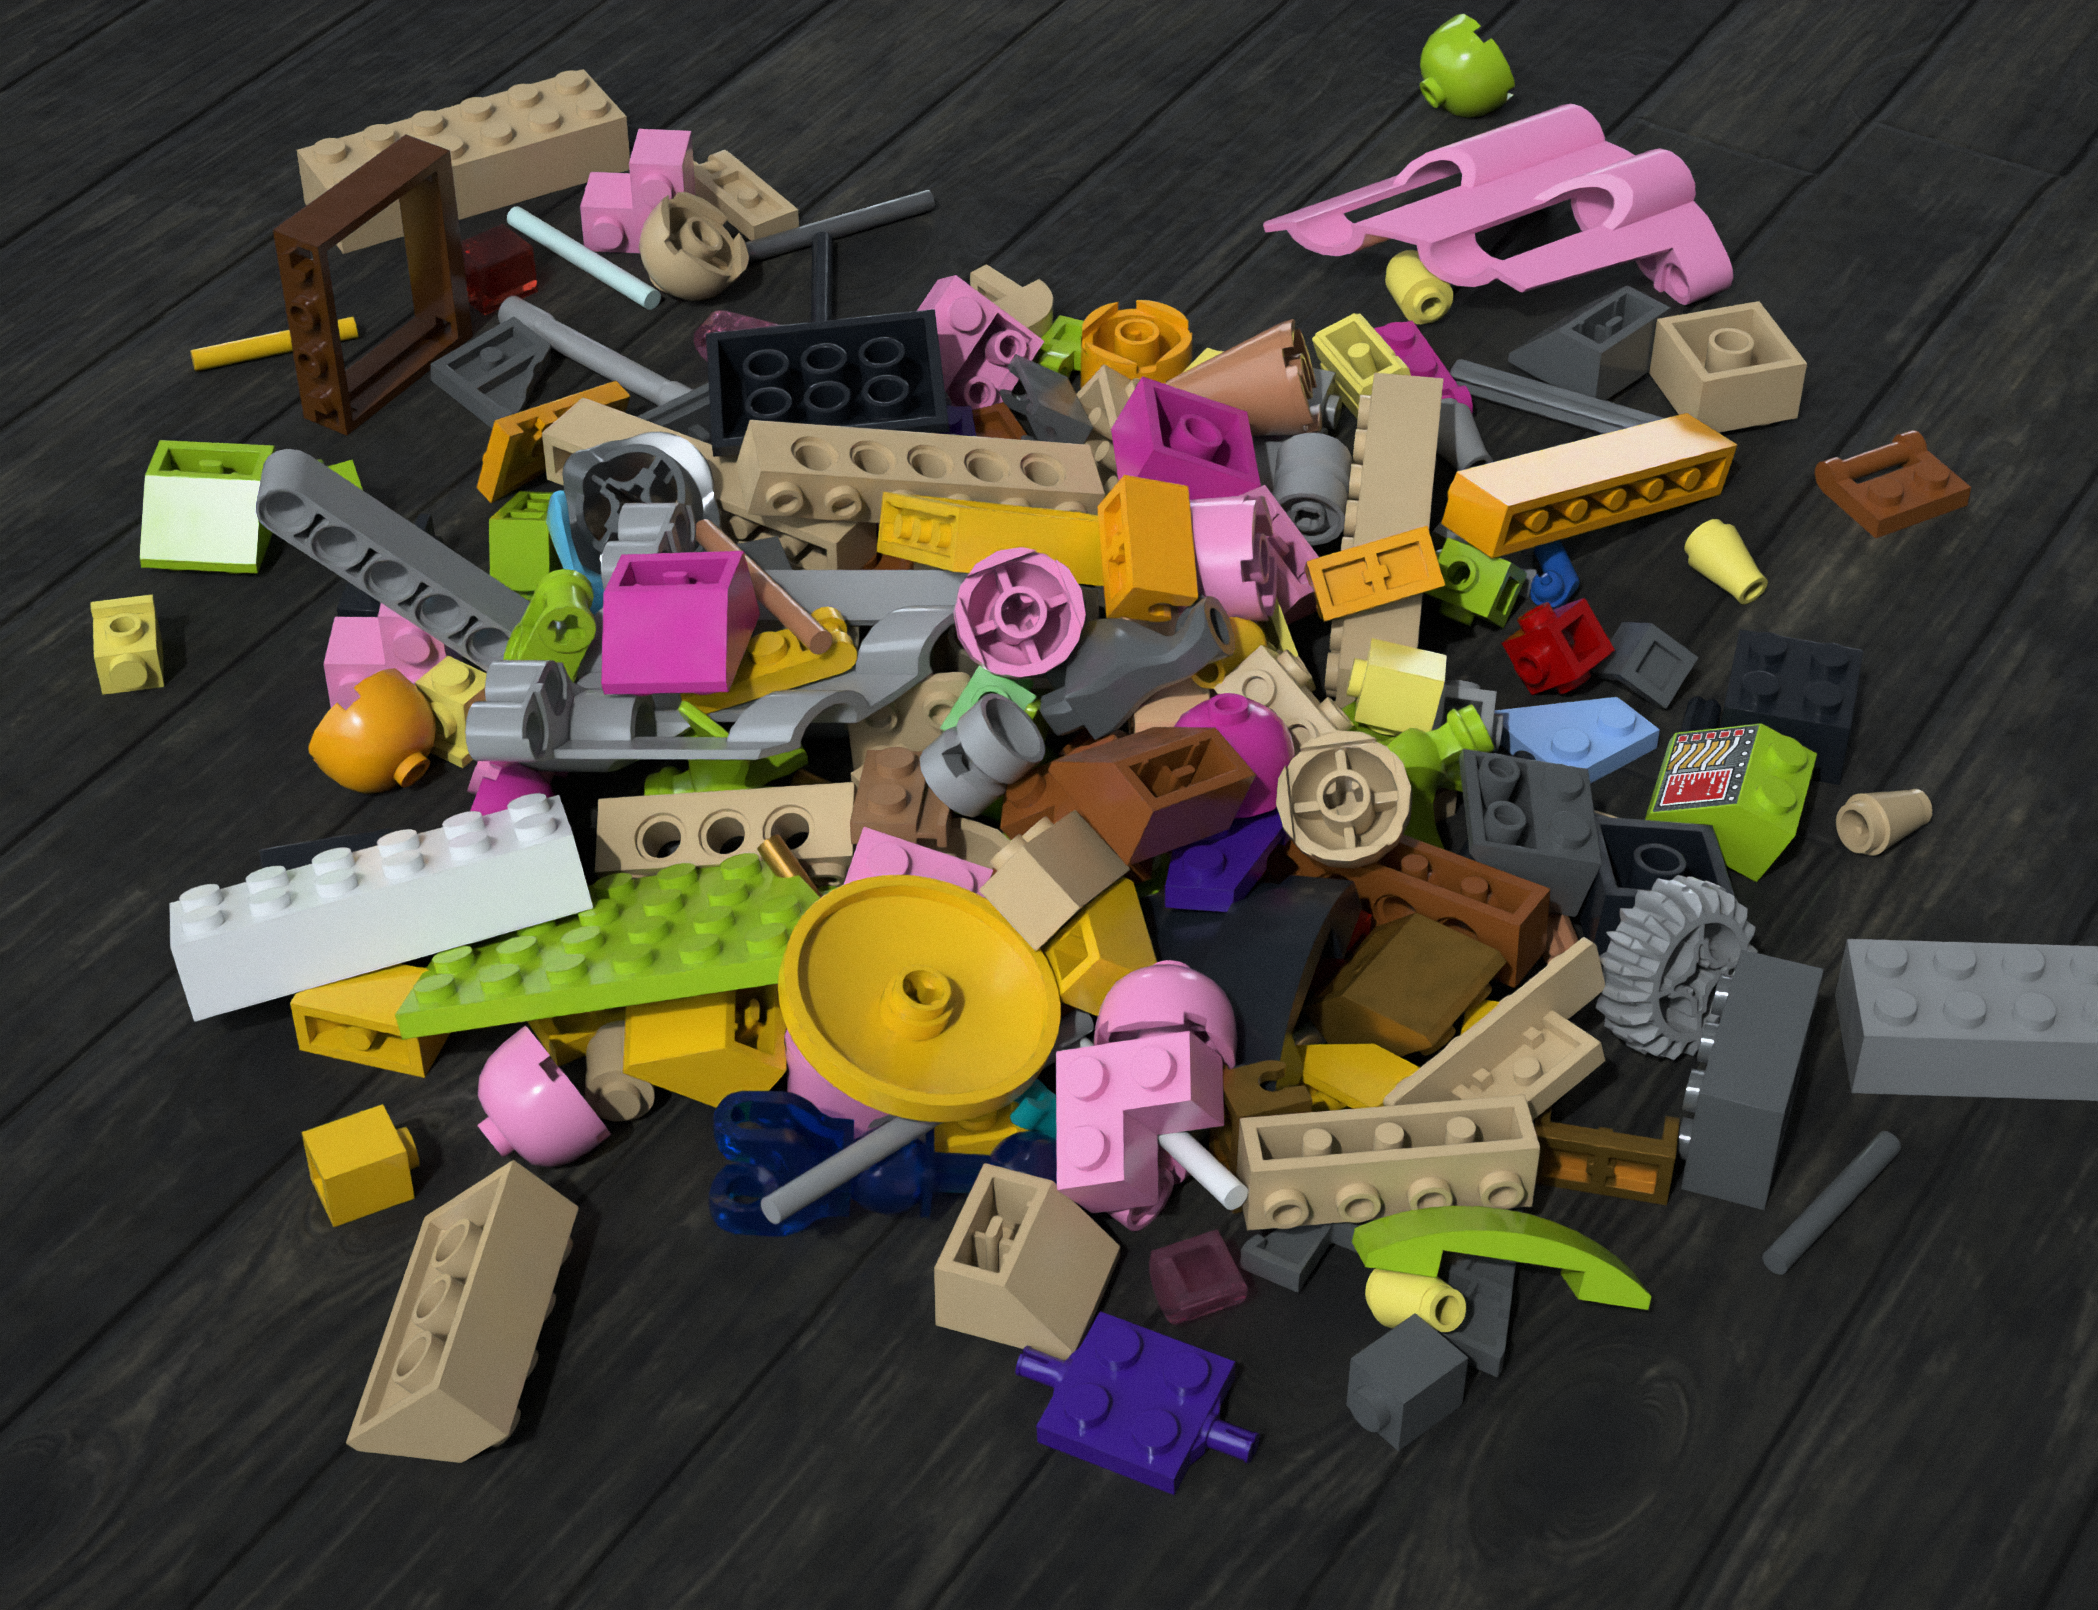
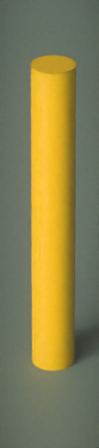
(257, 347)

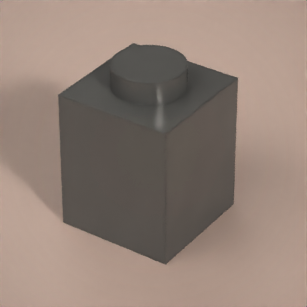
(1406, 1382)

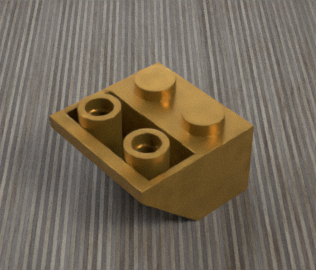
(1404, 987)

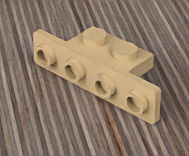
(1521, 1043)

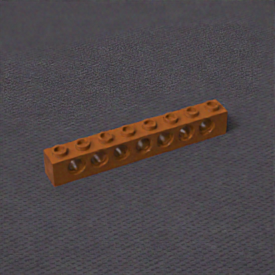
(1433, 882)

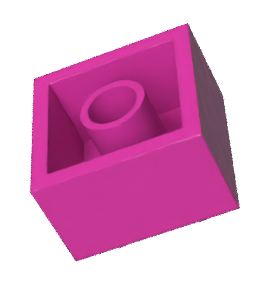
(1185, 441)

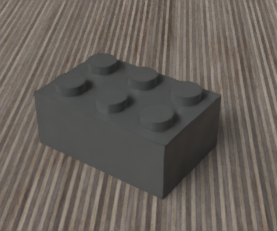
(1748, 1078)

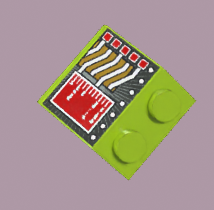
(1741, 783)

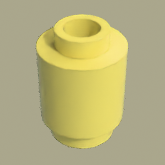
(1416, 290)

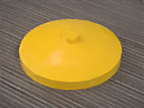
(918, 998)

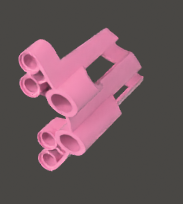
(1622, 202)

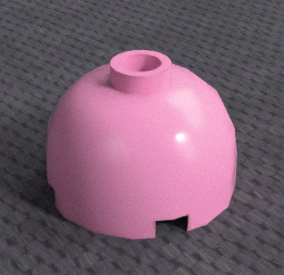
(1019, 613)
(1168, 1001)
(535, 1106)

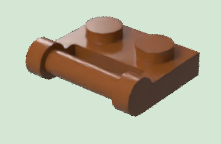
(1896, 499)

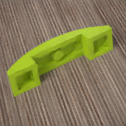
(1416, 1239)

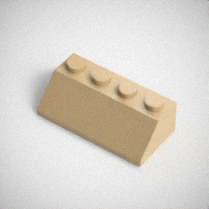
(467, 1321)

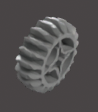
(1669, 962)

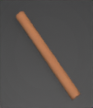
(769, 593)

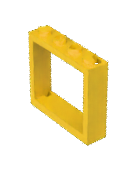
(964, 532)

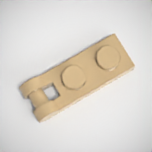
(743, 197)

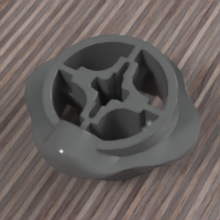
(632, 470)

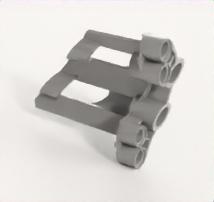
(562, 726)

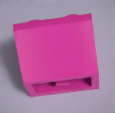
(676, 622)

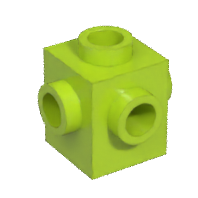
(1476, 584)

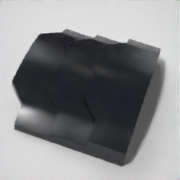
(1260, 956)

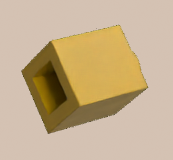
(360, 1164)

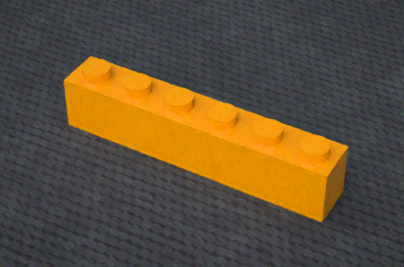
(1587, 484)

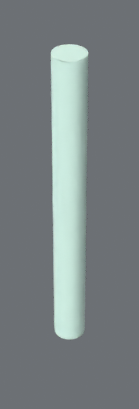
(584, 258)

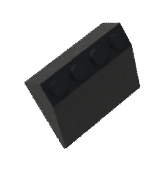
(827, 373)

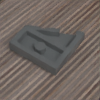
(495, 370)

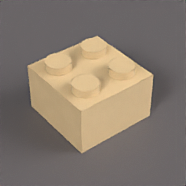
(1728, 367)

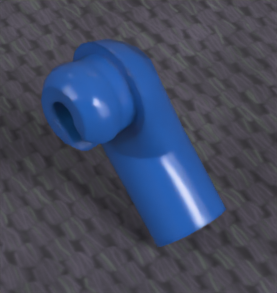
(1558, 577)

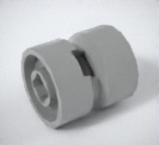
(1313, 484)
(982, 755)

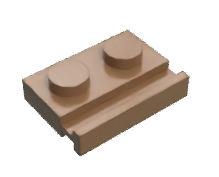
(898, 799)

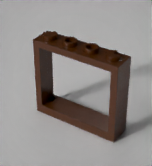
(424, 184)

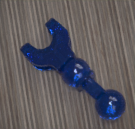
(802, 1137)

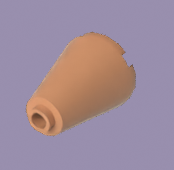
(1266, 378)

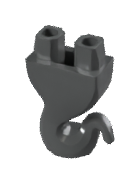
(1126, 663)

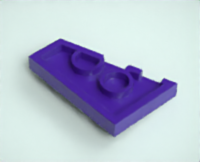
(1224, 865)

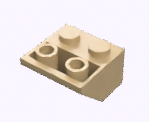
(1023, 1265)

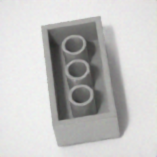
(1970, 1019)

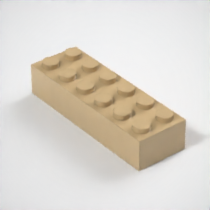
(499, 146)

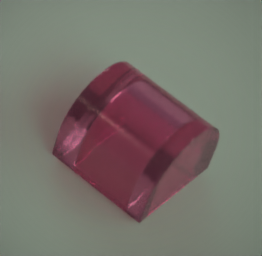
(1195, 1278)

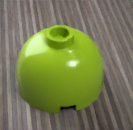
(1463, 71)

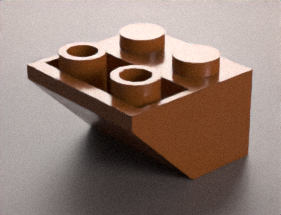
(1157, 788)

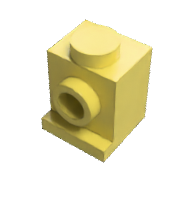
(127, 644)
(451, 691)

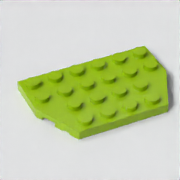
(638, 945)

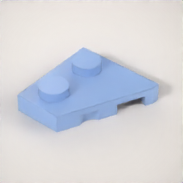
(1580, 734)

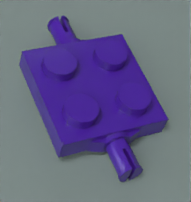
(1137, 1403)

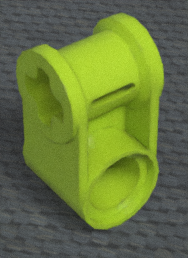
(556, 622)

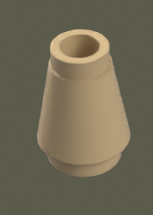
(1880, 819)

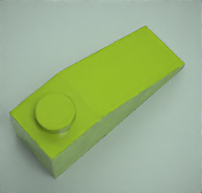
(521, 543)

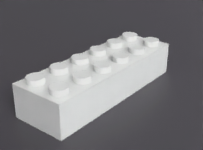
(376, 905)

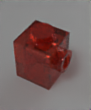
(498, 267)

